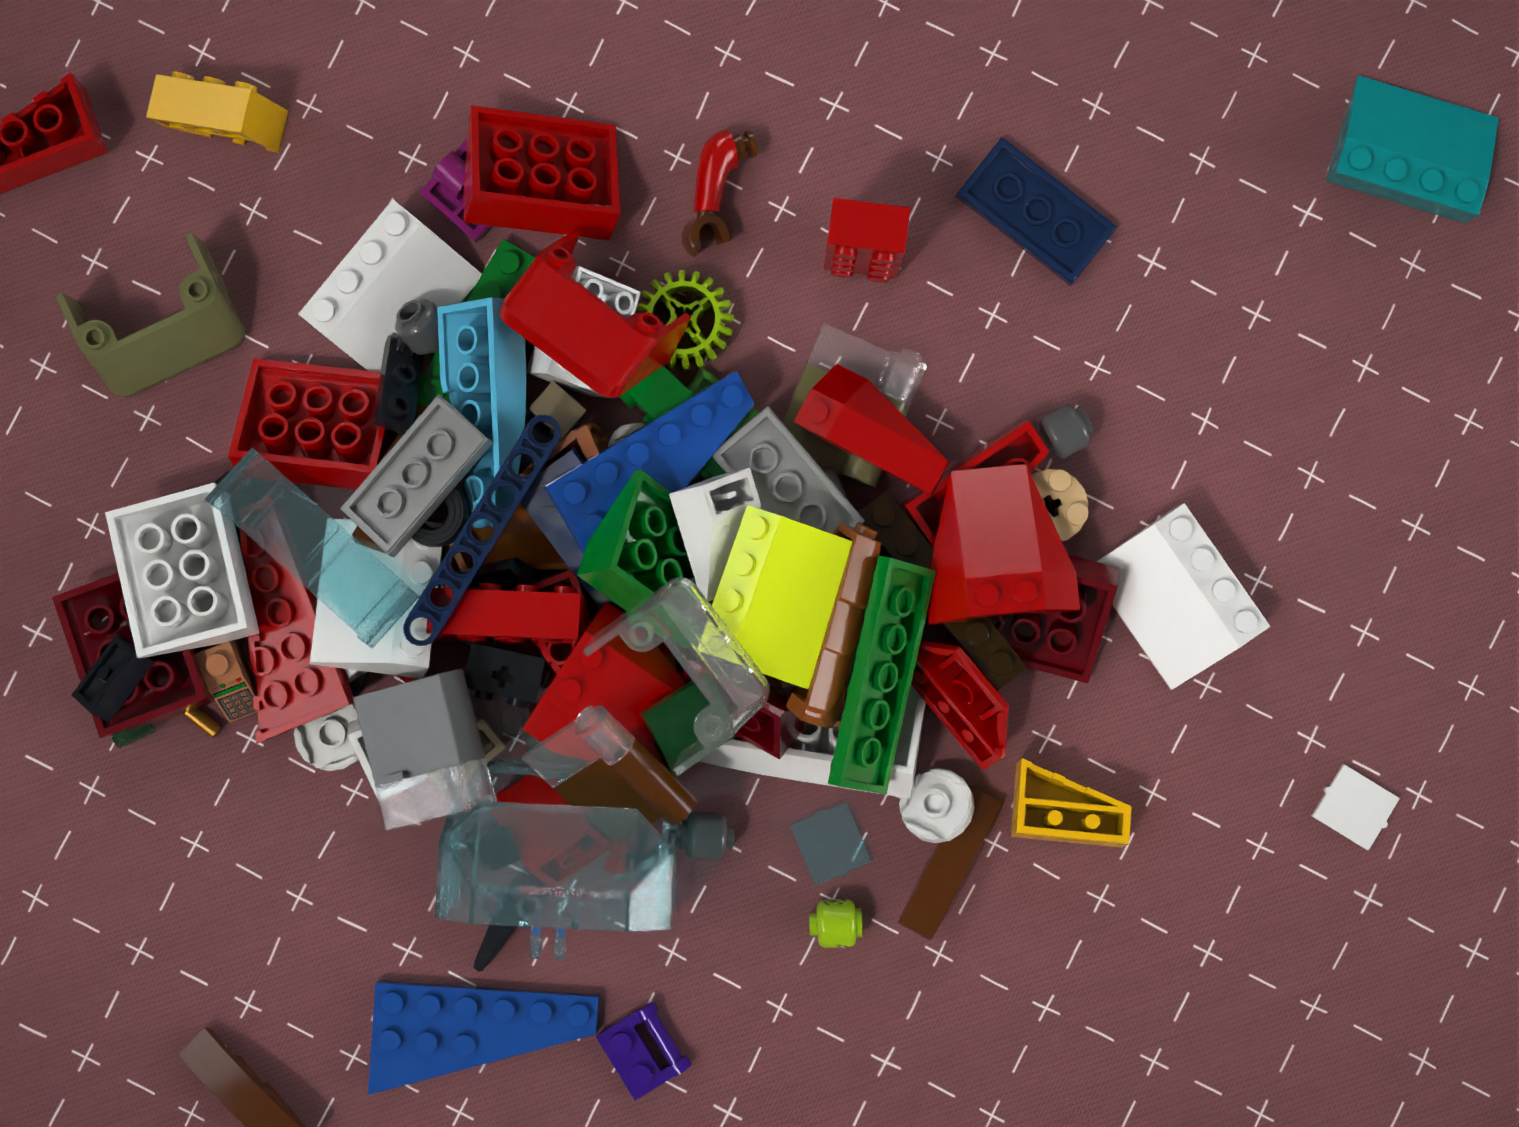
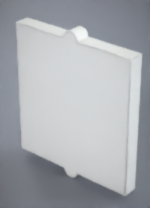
(1355, 807)

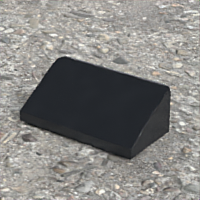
(505, 573)
(112, 679)

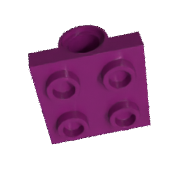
(446, 191)

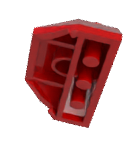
(962, 700)

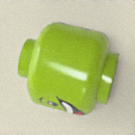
(836, 923)

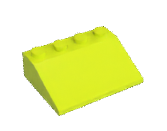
(781, 592)

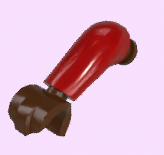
(715, 162)

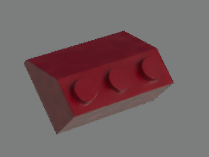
(772, 727)

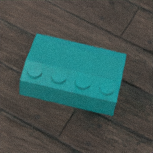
(1414, 150)

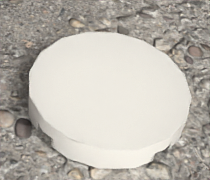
(326, 741)
(938, 806)

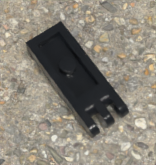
(397, 387)

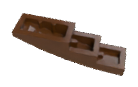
(947, 870)
(236, 1084)

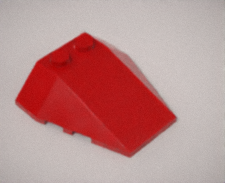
(998, 550)
(610, 677)

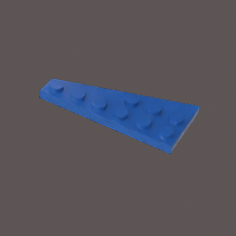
(666, 449)
(450, 1028)

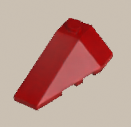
(864, 423)

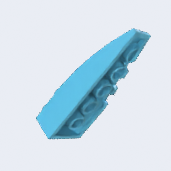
(487, 384)

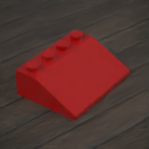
(541, 173)
(311, 422)

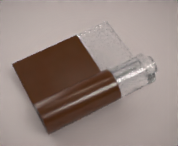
(605, 766)

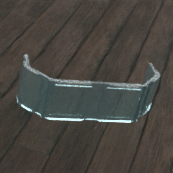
(312, 547)

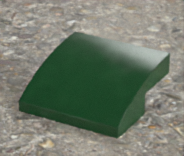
(673, 722)

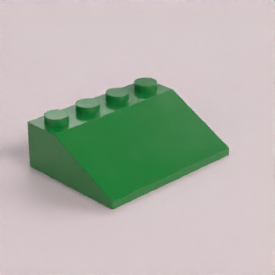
(636, 545)

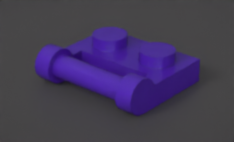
(632, 1056)

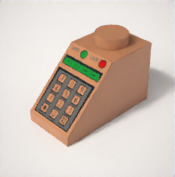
(228, 679)

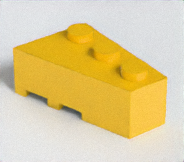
(217, 110)
(1063, 811)

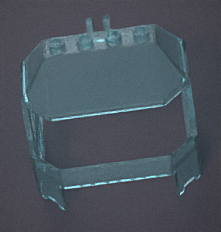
(556, 867)

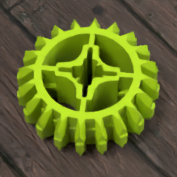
(697, 308)

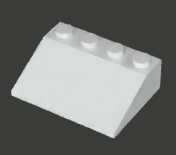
(382, 272)
(181, 573)
(1181, 597)
(337, 644)

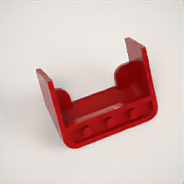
(582, 329)

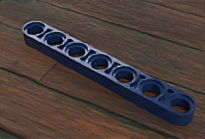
(467, 543)

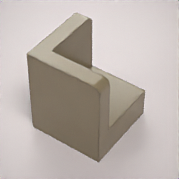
(560, 406)

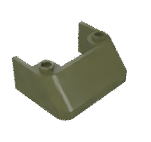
(170, 346)

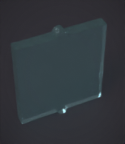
(830, 843)

